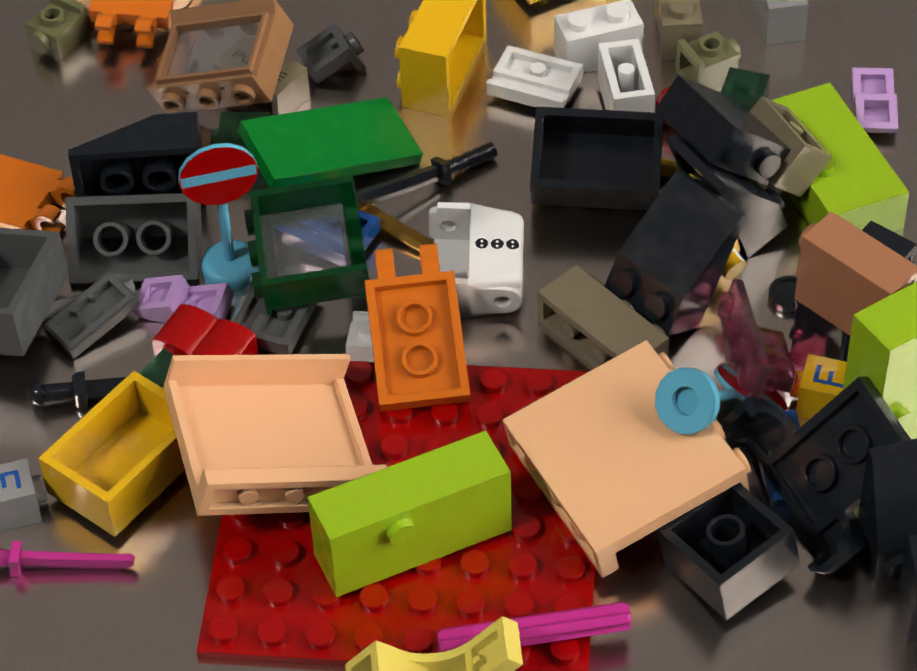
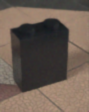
(722, 130)

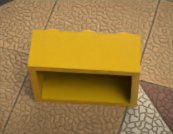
(439, 53)
(116, 456)

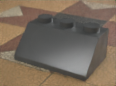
(133, 237)

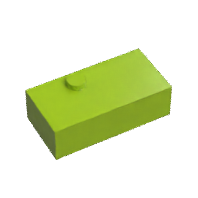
(857, 178)
(886, 352)
(411, 513)

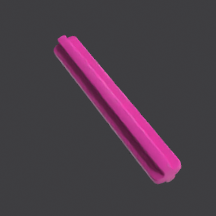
(549, 626)

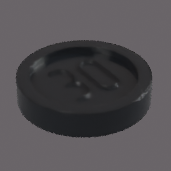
(782, 293)

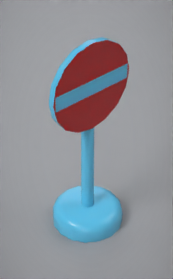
(215, 178)
(690, 399)

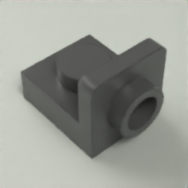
(330, 52)

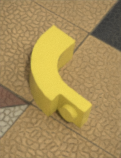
(491, 650)

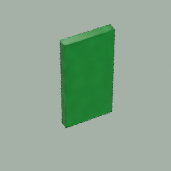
(329, 142)

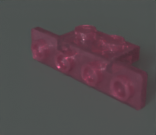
(758, 352)

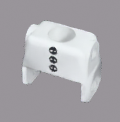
(483, 252)

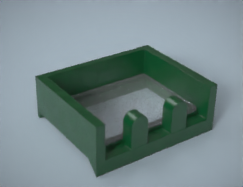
(306, 243)

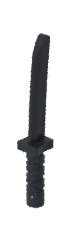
(439, 171)

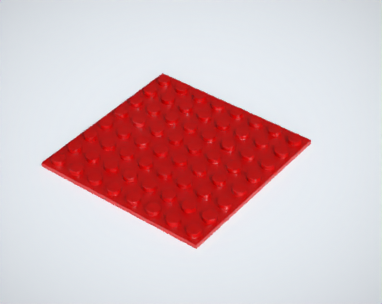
(277, 605)

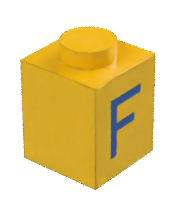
(818, 384)

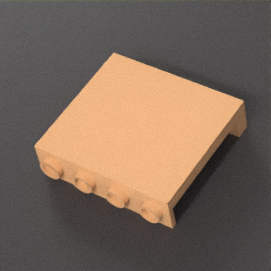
(264, 430)
(613, 461)

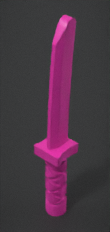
(17, 557)

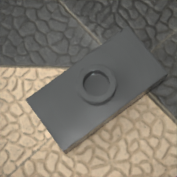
(91, 314)

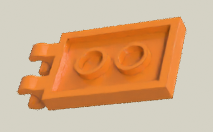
(143, 14)
(28, 194)
(416, 334)

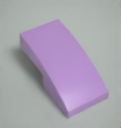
(874, 99)
(164, 294)

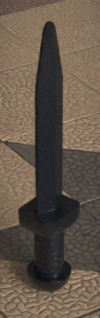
(78, 390)

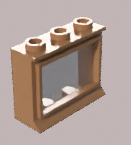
(222, 56)

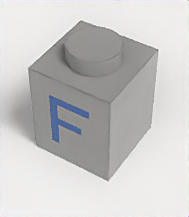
(20, 495)

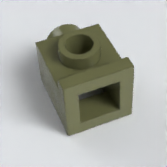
(58, 28)
(707, 58)

